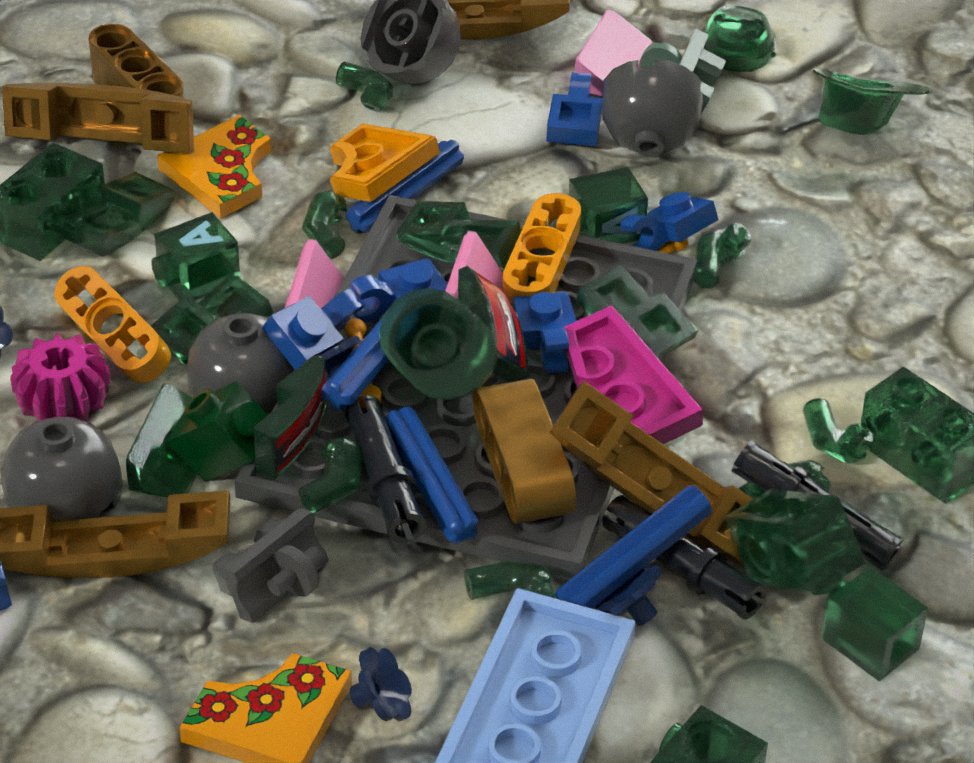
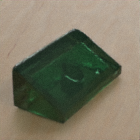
(151, 462)

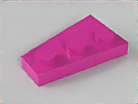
(624, 369)

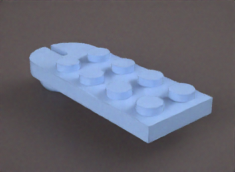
(540, 684)

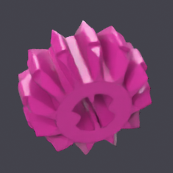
(60, 378)

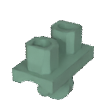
(695, 58)

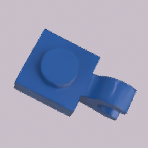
(575, 116)
(673, 220)
(393, 284)
(542, 325)
(309, 330)

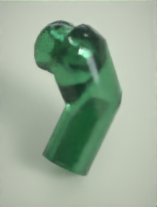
(717, 250)
(340, 475)

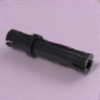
(769, 472)
(390, 483)
(702, 568)

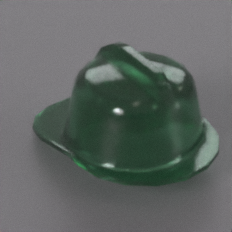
(860, 103)
(438, 344)

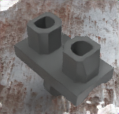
(277, 563)

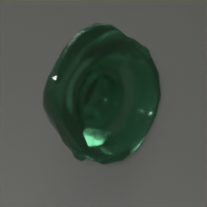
(740, 38)

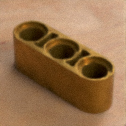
(126, 61)
(522, 451)

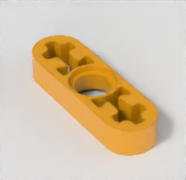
(537, 235)
(116, 343)

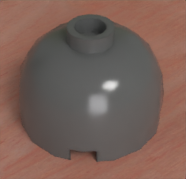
(411, 38)
(652, 106)
(237, 351)
(62, 466)

